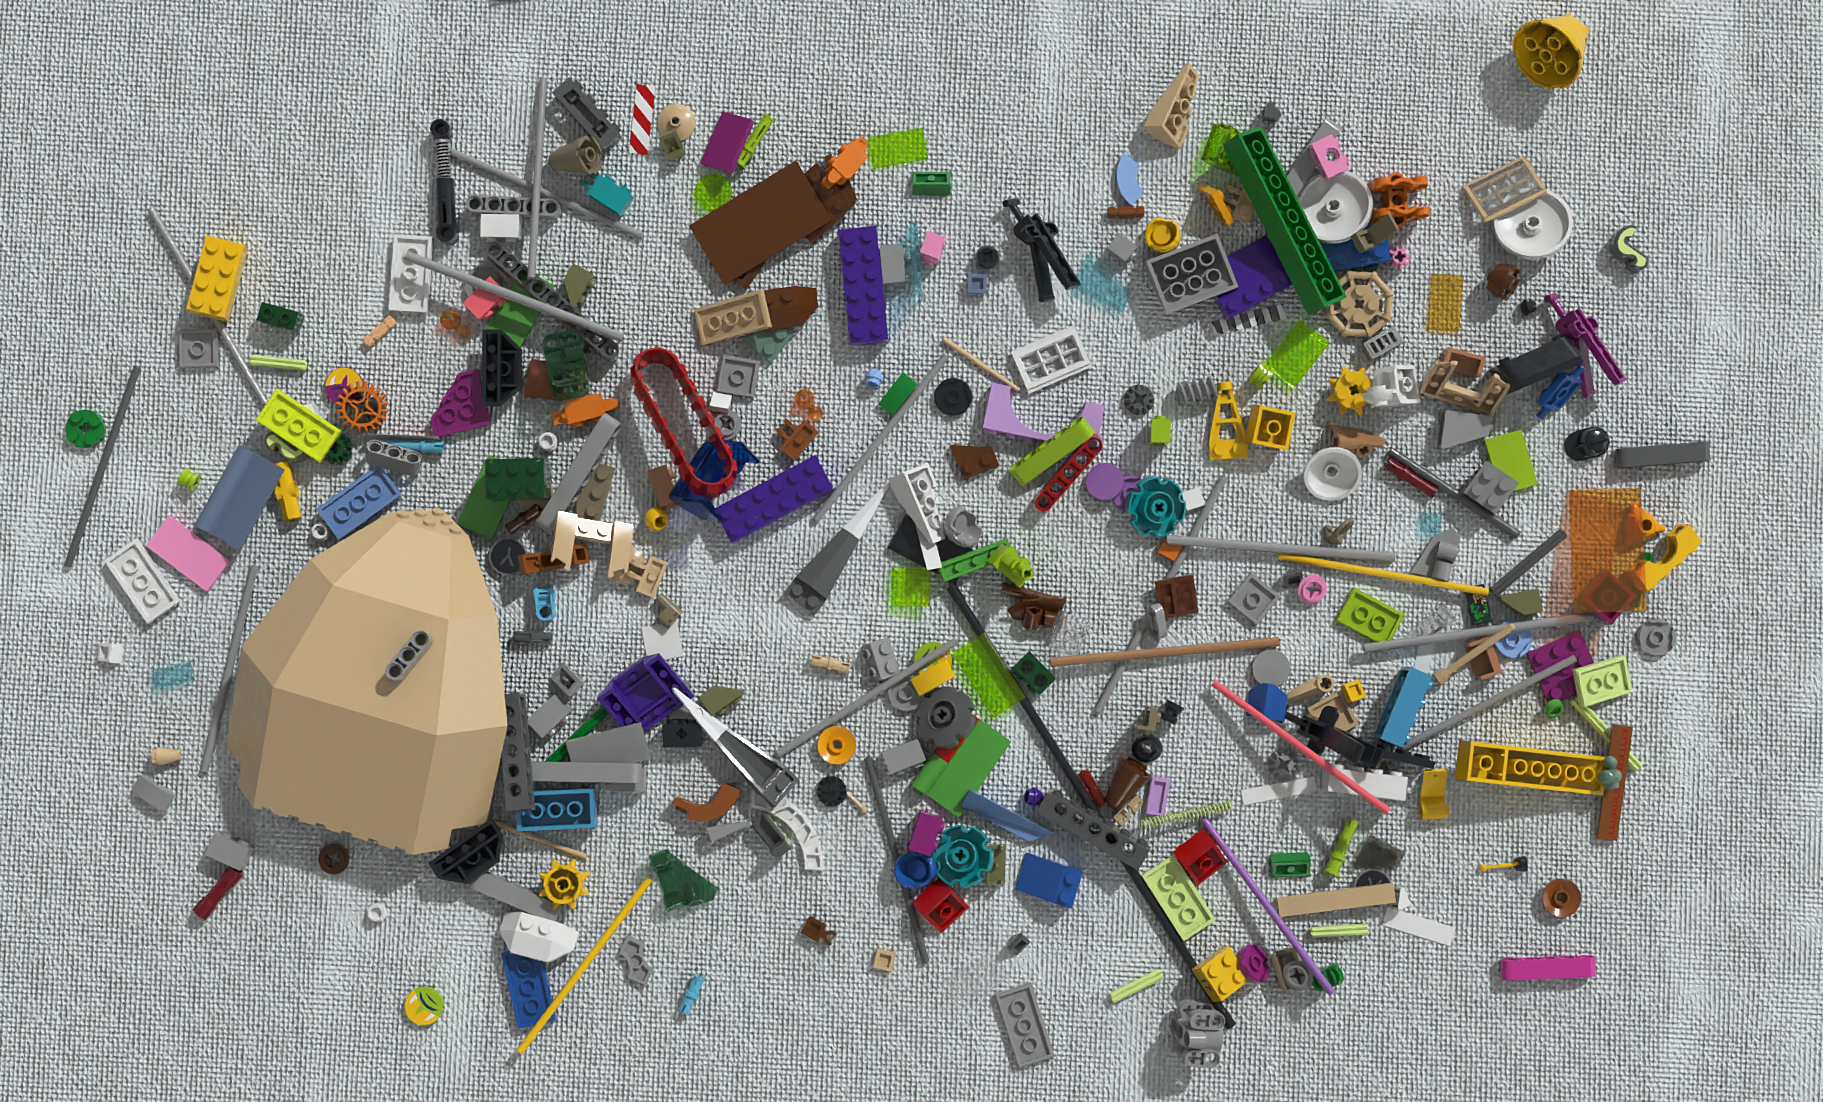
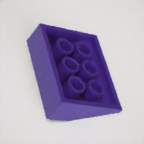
(1257, 275)

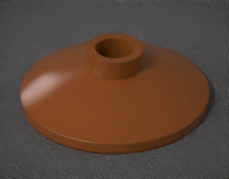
(1570, 897)

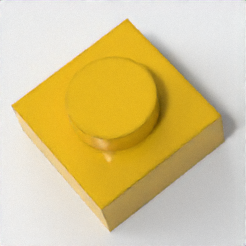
(1353, 691)

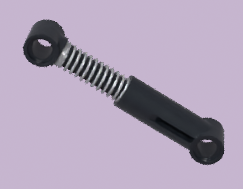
(444, 184)

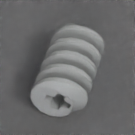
(1196, 390)

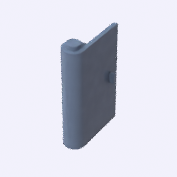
(239, 497)

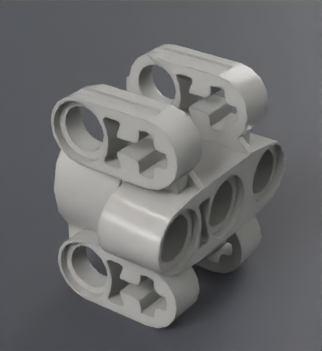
(1197, 1033)

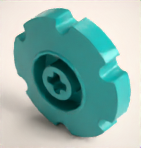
(1142, 502)
(967, 870)

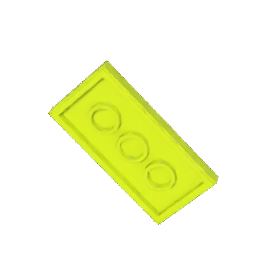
(298, 425)

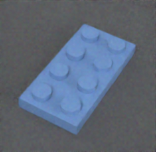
(359, 502)

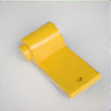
(1432, 795)

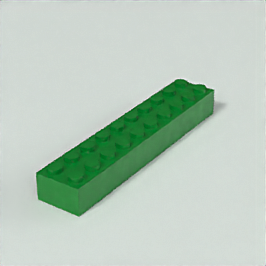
(1284, 220)

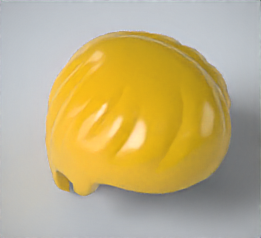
(1162, 235)

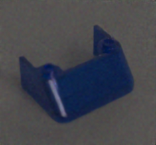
(710, 470)

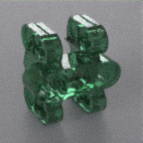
(566, 365)

